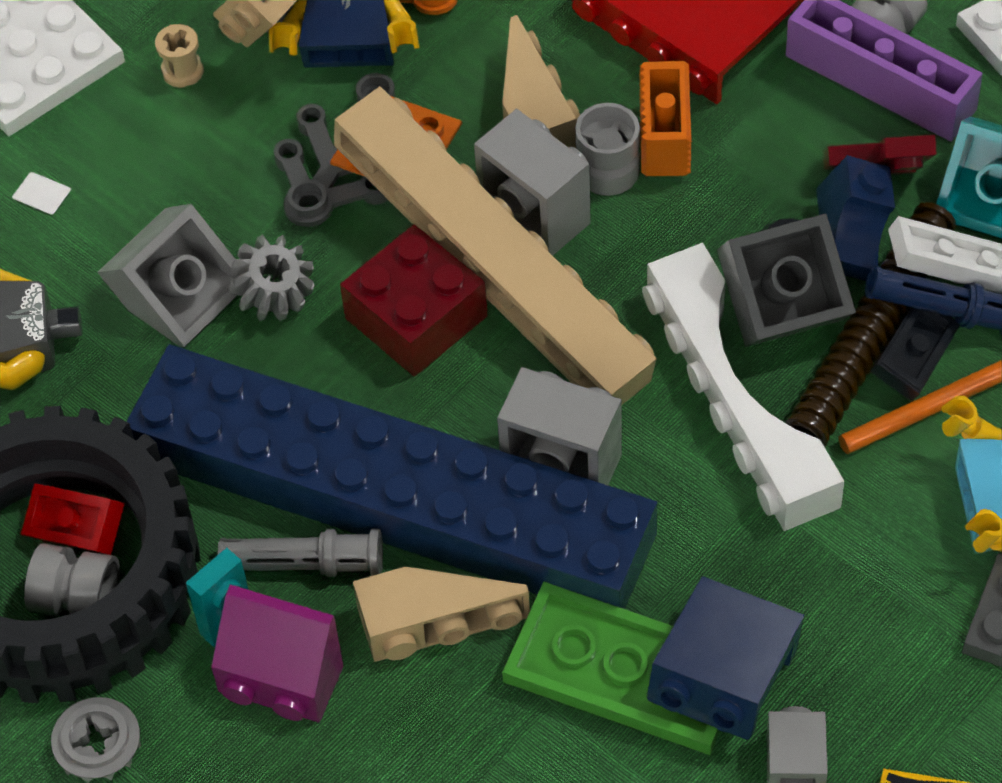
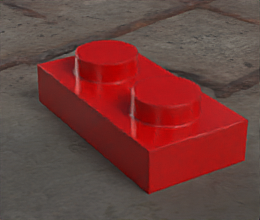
(72, 519)

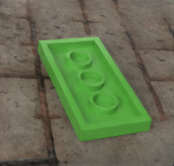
(598, 663)

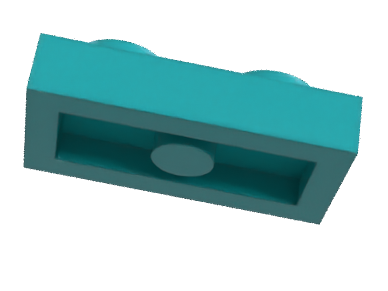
(209, 588)

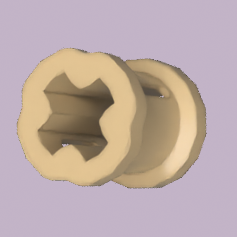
(178, 48)

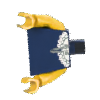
(344, 32)

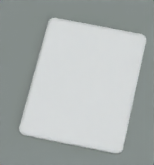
(41, 193)

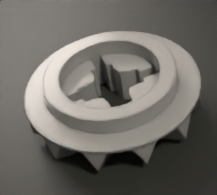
(72, 733)

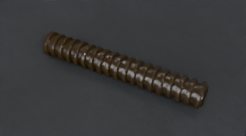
(856, 348)

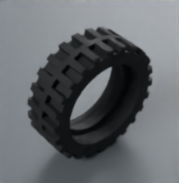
(137, 613)

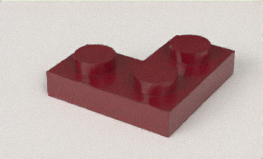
(899, 153)

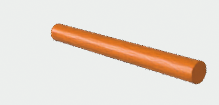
(920, 408)

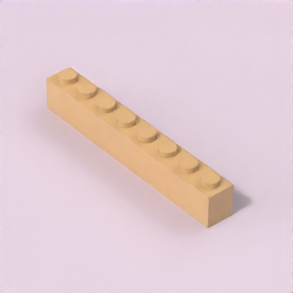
(519, 273)

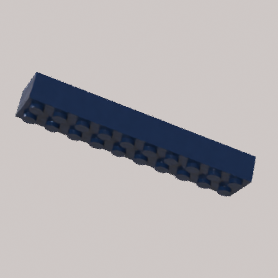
(390, 474)

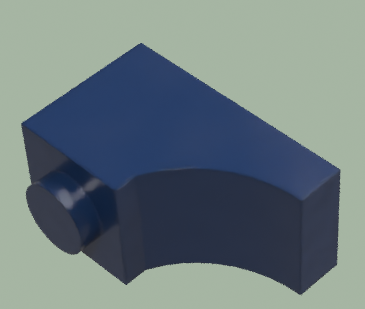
(857, 206)

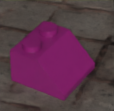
(276, 655)

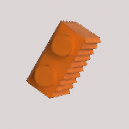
(665, 118)

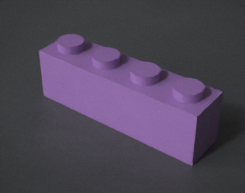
(883, 65)

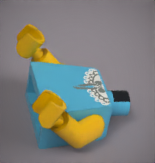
(978, 472)

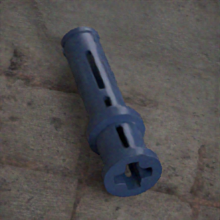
(968, 304)

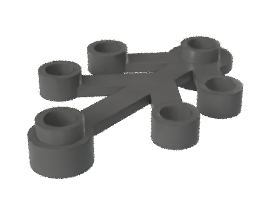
(320, 189)

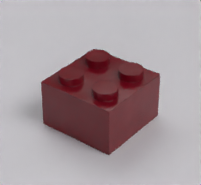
(414, 300)

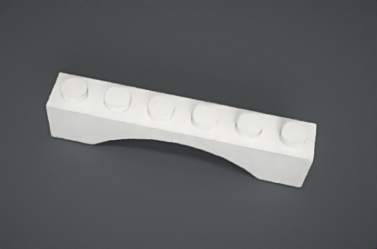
(789, 466)

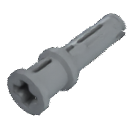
(326, 553)

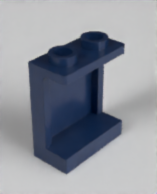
(724, 657)

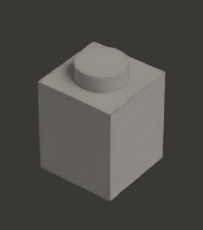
(796, 746)

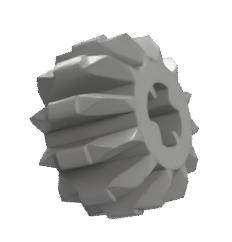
(262, 292)

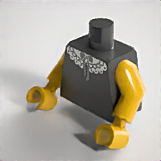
(29, 329)

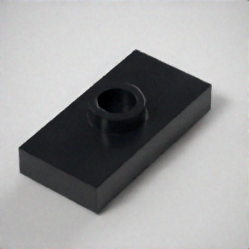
(914, 351)

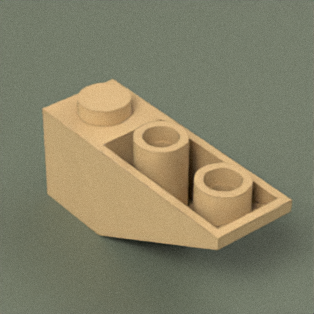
(536, 87)
(428, 608)

